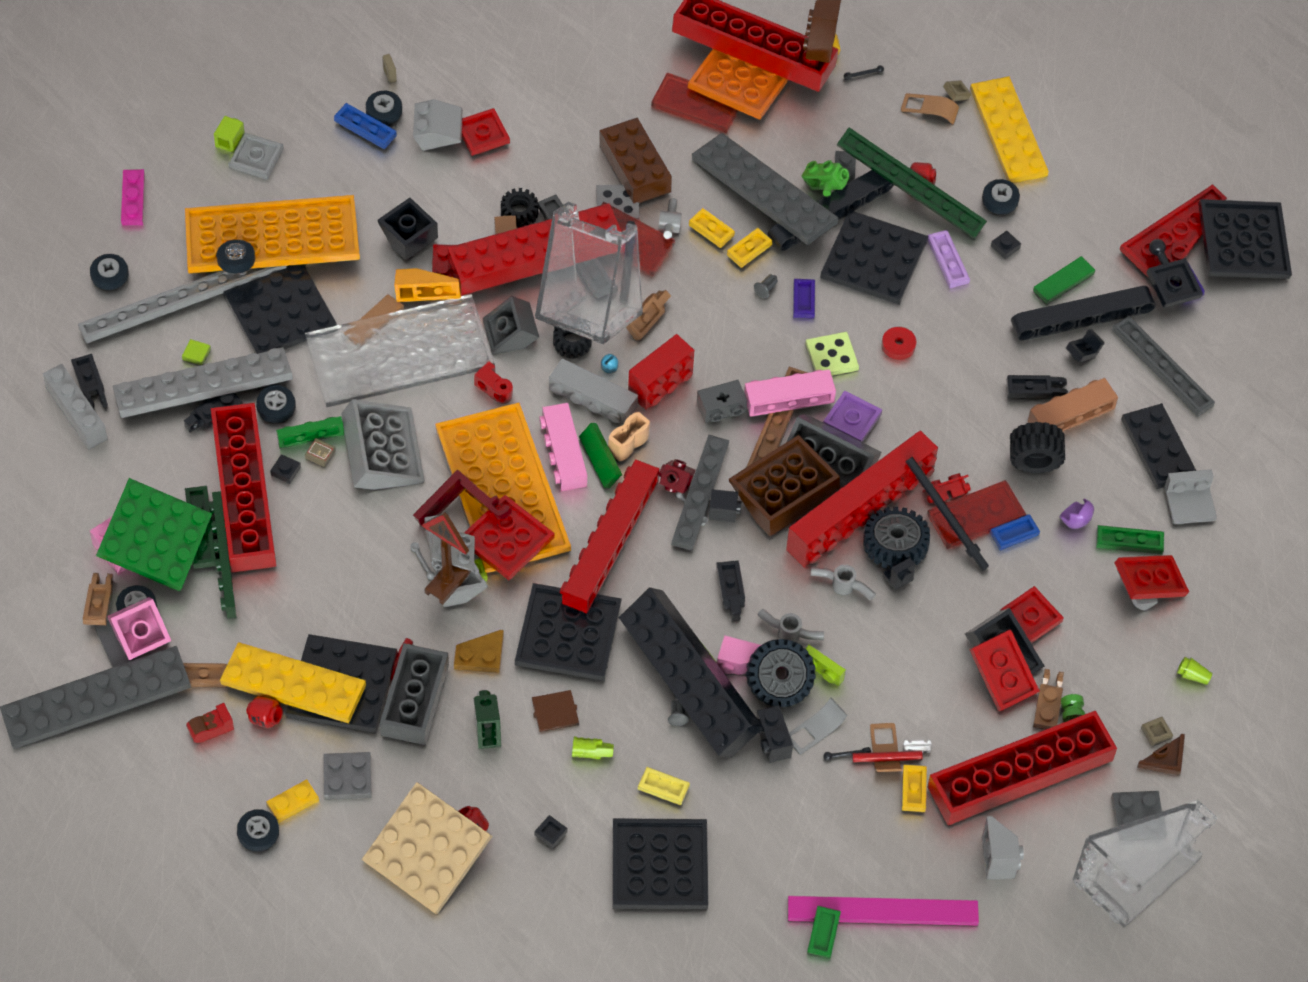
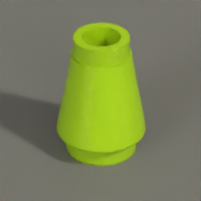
(1194, 671)

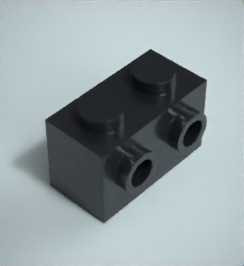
(774, 736)

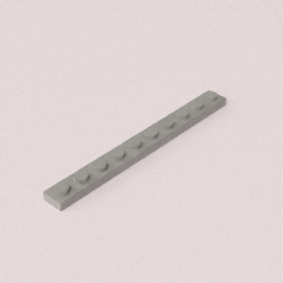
(168, 302)

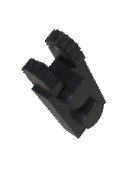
(89, 378)
(1035, 386)

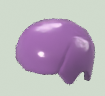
(1077, 514)

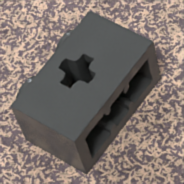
(721, 401)

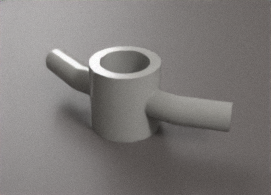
(670, 220)
(840, 586)
(793, 621)

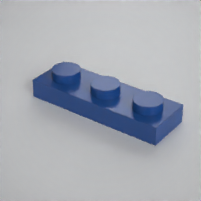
(365, 126)

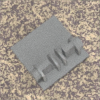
(459, 559)

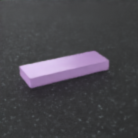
(948, 259)

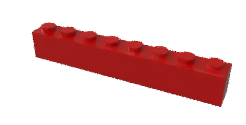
(610, 536)

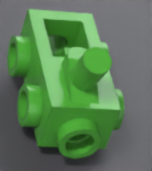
(825, 176)

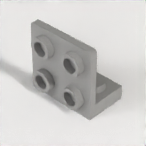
(1190, 496)

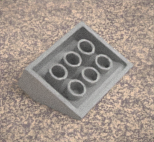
(381, 445)

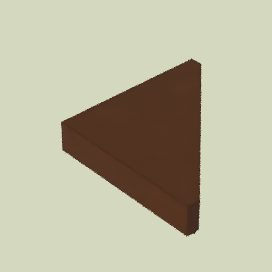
(1166, 758)

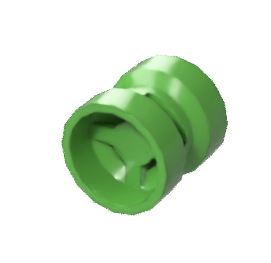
(1072, 706)

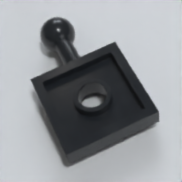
(1178, 271)

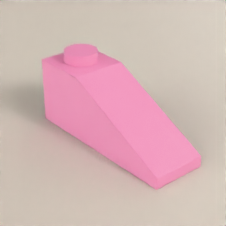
(735, 655)

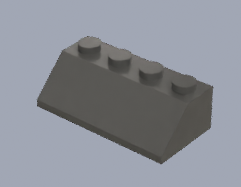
(840, 451)

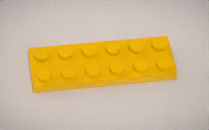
(1009, 130)
(293, 682)

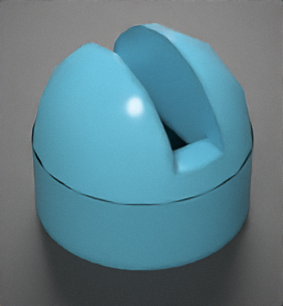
(611, 366)

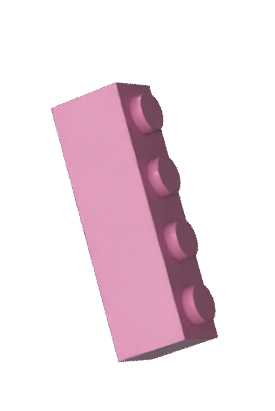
(789, 392)
(564, 447)

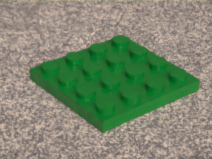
(154, 534)

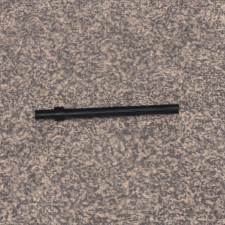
(972, 549)

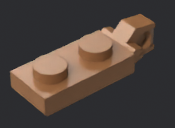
(653, 309)

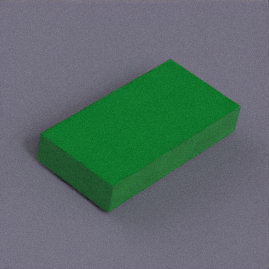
(823, 932)

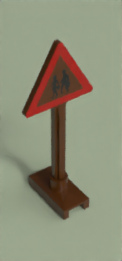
(450, 576)

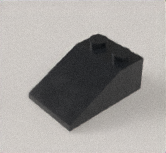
(999, 623)

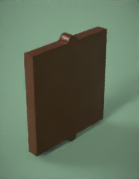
(555, 711)

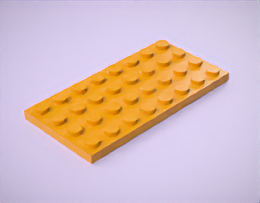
(278, 231)
(502, 460)

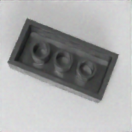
(414, 694)

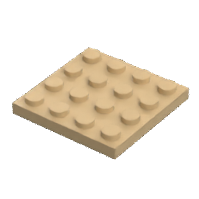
(427, 848)

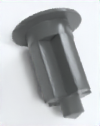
(762, 289)
(678, 715)

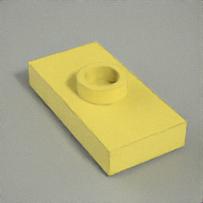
(663, 786)

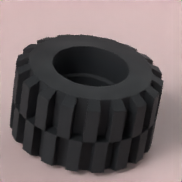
(1037, 447)

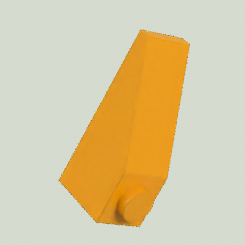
(424, 285)

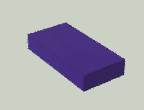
(804, 298)

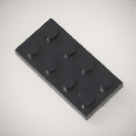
(1157, 443)

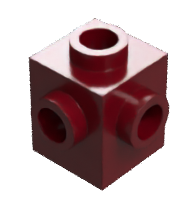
(676, 476)

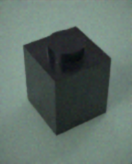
(724, 505)

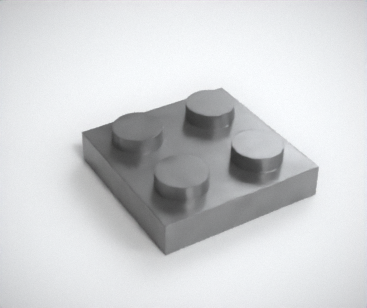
(347, 775)

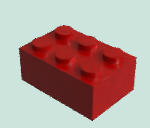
(661, 371)

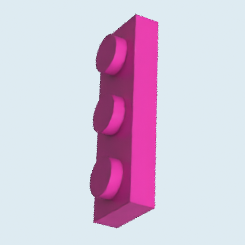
(133, 197)

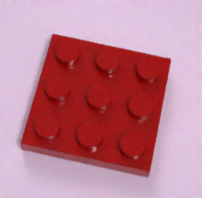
(509, 541)

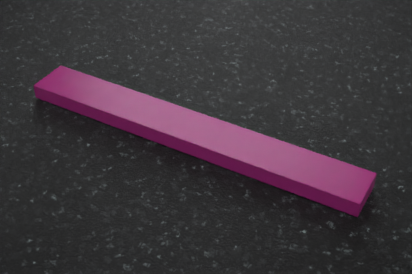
(887, 910)

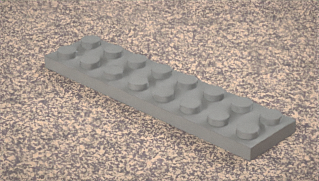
(202, 382)

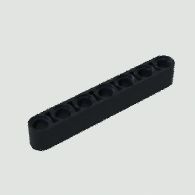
(851, 197)
(1083, 313)

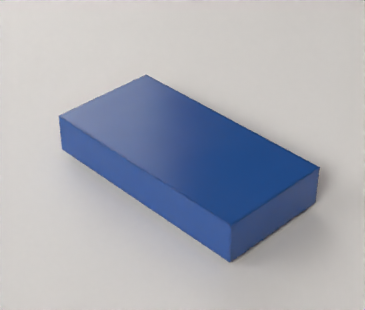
(1014, 532)

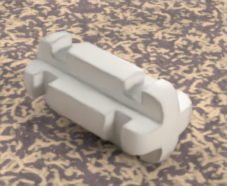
(917, 745)

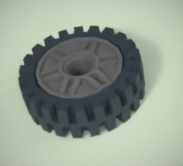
(896, 537)
(763, 667)

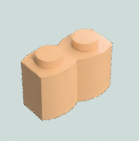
(629, 436)

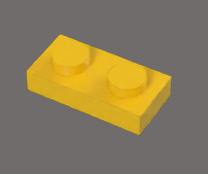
(711, 228)
(749, 247)
(914, 788)
(292, 801)

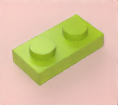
(826, 667)

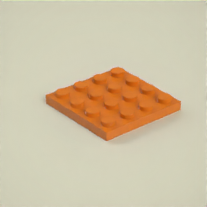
(737, 83)

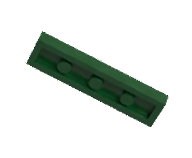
(205, 554)

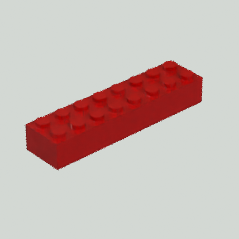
(751, 40)
(512, 253)
(243, 487)
(860, 499)
(1021, 767)

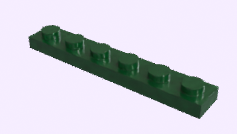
(222, 563)

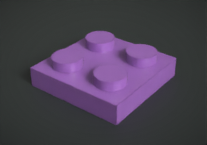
(853, 416)

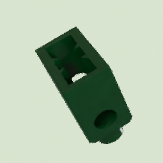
(487, 711)

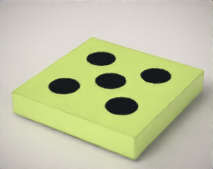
(832, 353)

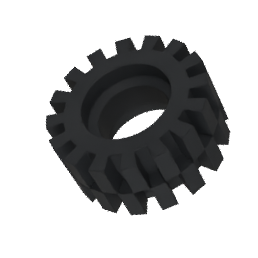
(520, 198)
(568, 347)

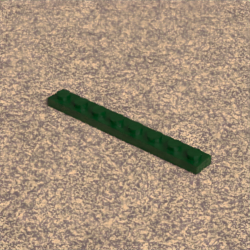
(911, 183)

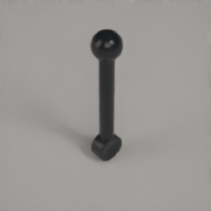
(847, 76)
(828, 756)

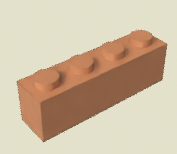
(1076, 406)

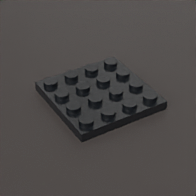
(1244, 239)
(874, 257)
(279, 308)
(565, 638)
(357, 660)
(660, 863)

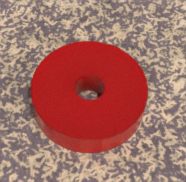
(895, 350)

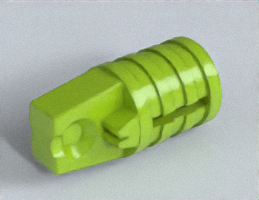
(591, 748)

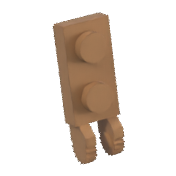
(98, 600)
(1048, 702)

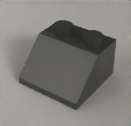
(510, 326)

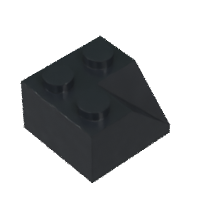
(408, 228)

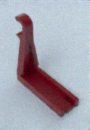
(450, 491)

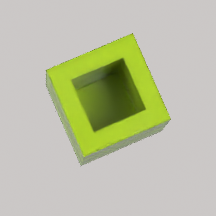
(229, 134)

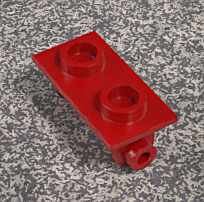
(955, 485)

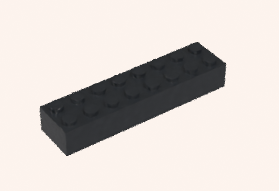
(691, 672)

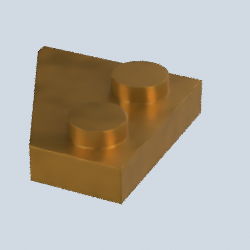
(480, 653)

